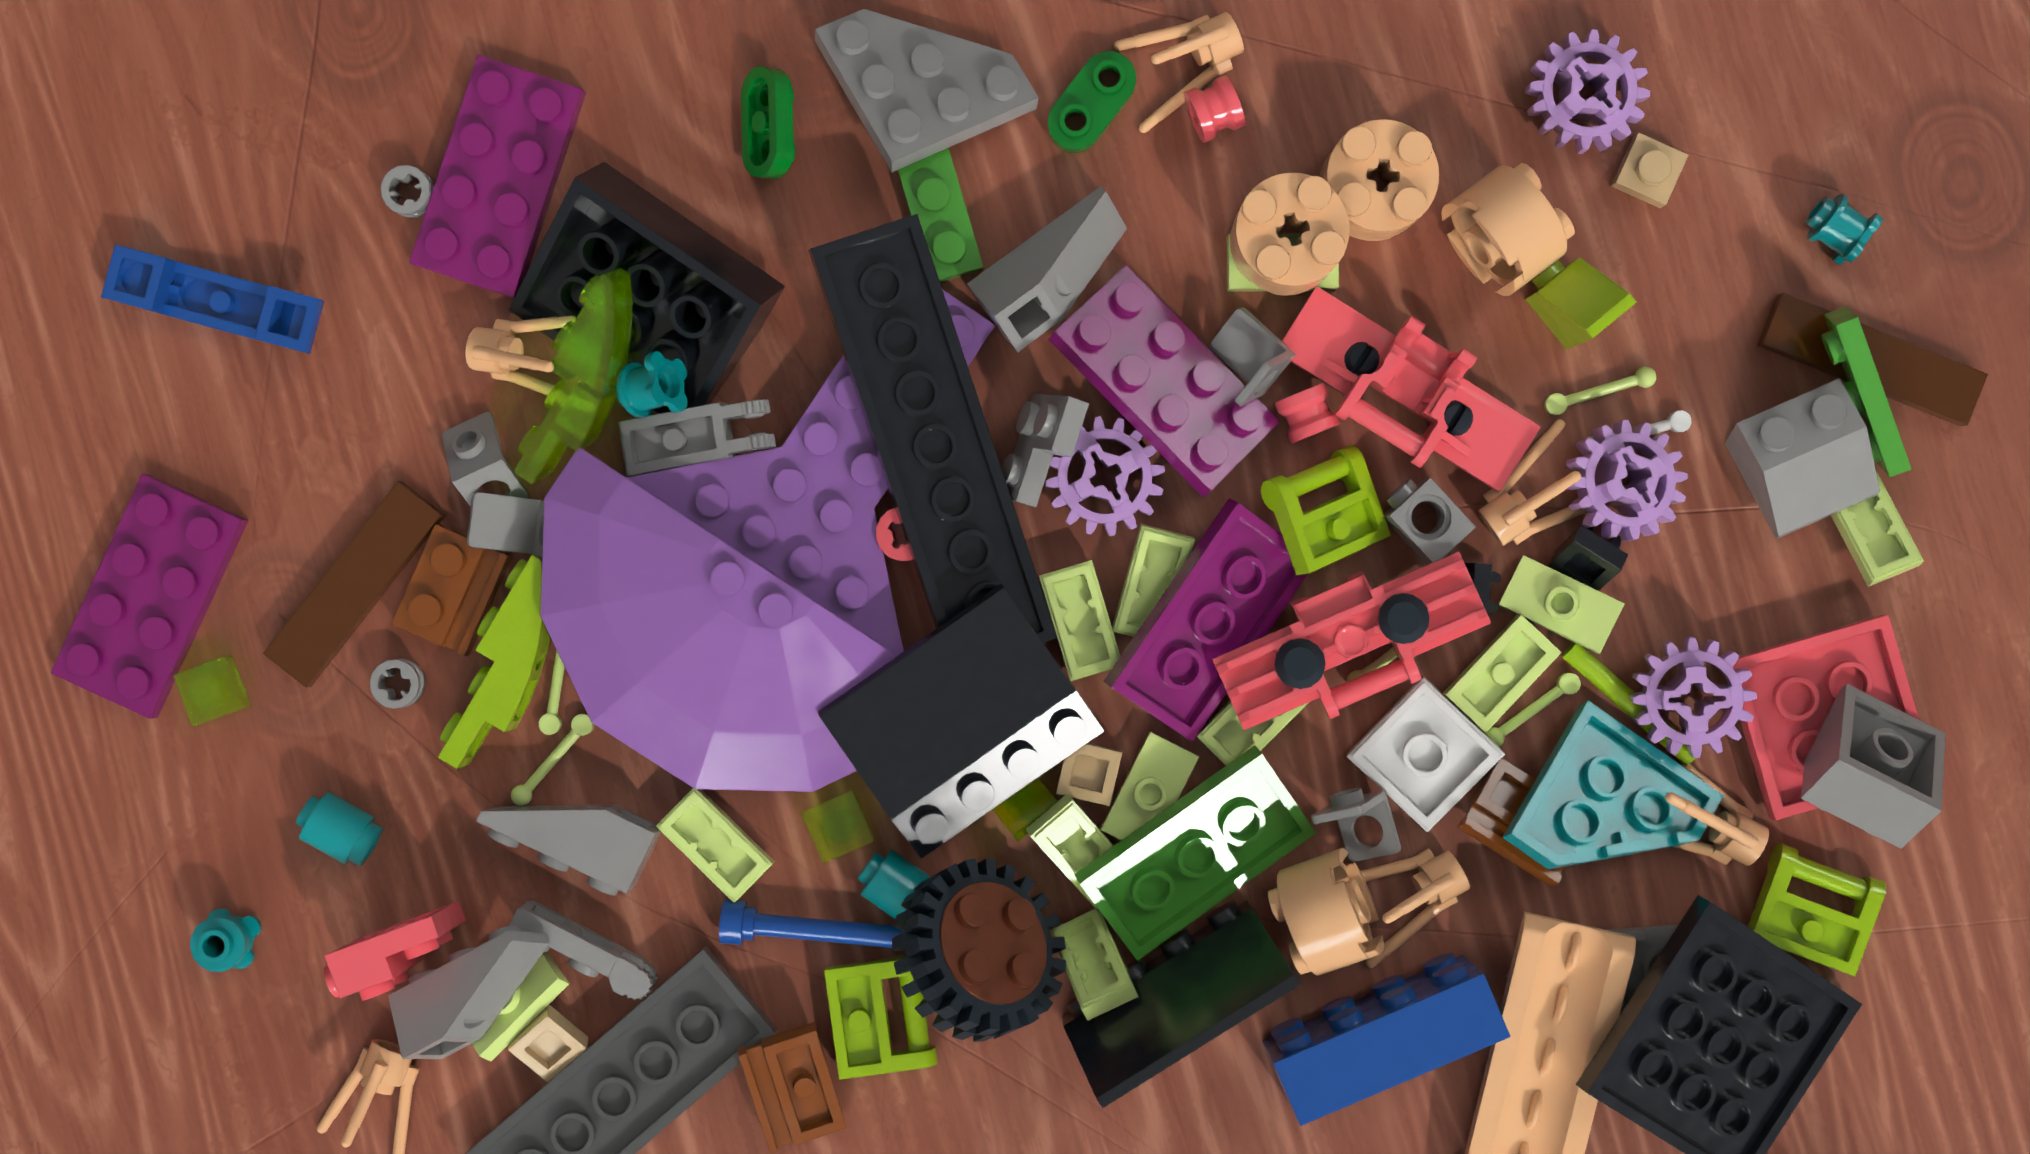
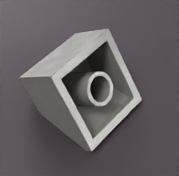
(1805, 458)
(1876, 767)

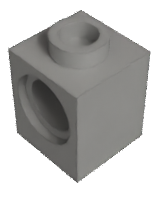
(1450, 524)

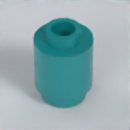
(338, 829)
(890, 881)

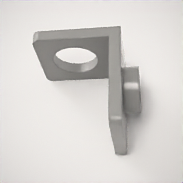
(1251, 353)
(477, 457)
(506, 523)
(1347, 807)

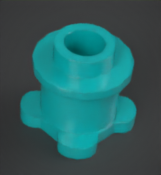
(1841, 227)
(652, 385)
(238, 939)

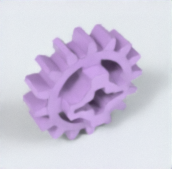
(1602, 107)
(1126, 464)
(1650, 485)
(1692, 671)

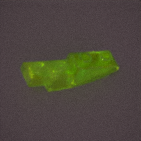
(589, 360)

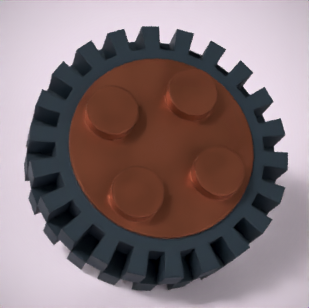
(979, 950)

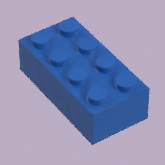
(1384, 1036)

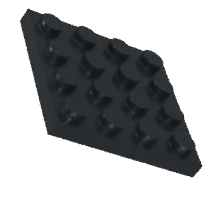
(1718, 1038)

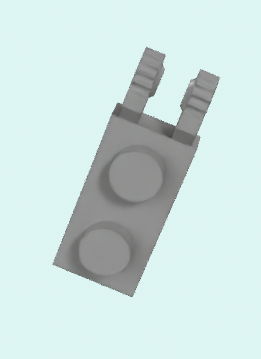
(690, 436)
(588, 950)

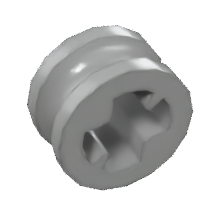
(406, 175)
(387, 696)

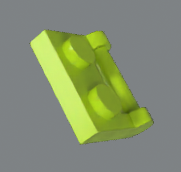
(1335, 526)
(1810, 927)
(862, 1021)

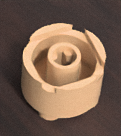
(1402, 158)
(1305, 205)
(1507, 228)
(1326, 913)

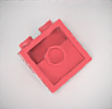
(383, 957)

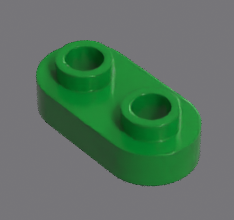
(1093, 101)
(767, 122)

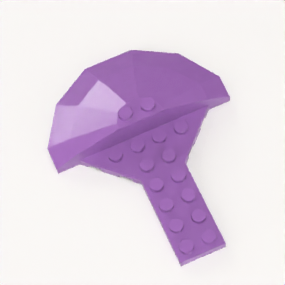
(730, 595)

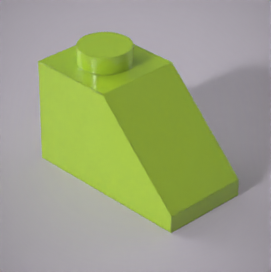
(1577, 301)

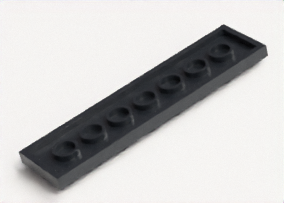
(927, 421)

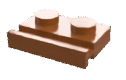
(451, 590)
(1494, 809)
(791, 1087)

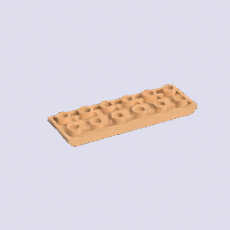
(1558, 1010)

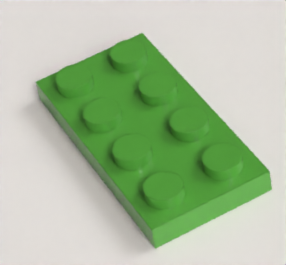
(1195, 853)

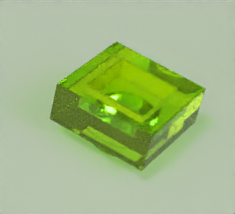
(211, 690)
(1024, 808)
(838, 826)

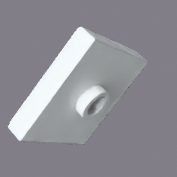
(1425, 753)

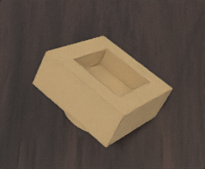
(1649, 170)
(1090, 774)
(549, 1044)

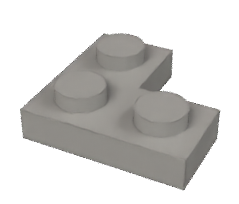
(1046, 428)

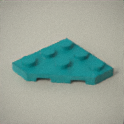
(1606, 797)

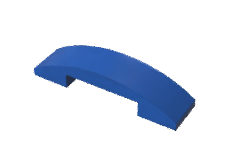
(212, 299)

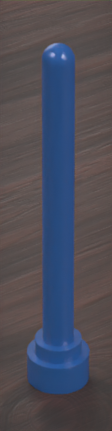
(743, 922)

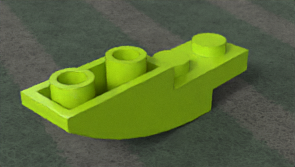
(518, 646)

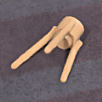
(1209, 42)
(503, 353)
(1509, 515)
(1733, 833)
(1437, 885)
(381, 1072)

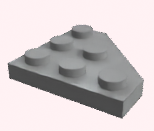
(921, 85)

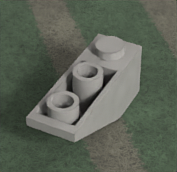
(1048, 272)
(592, 838)
(460, 1000)

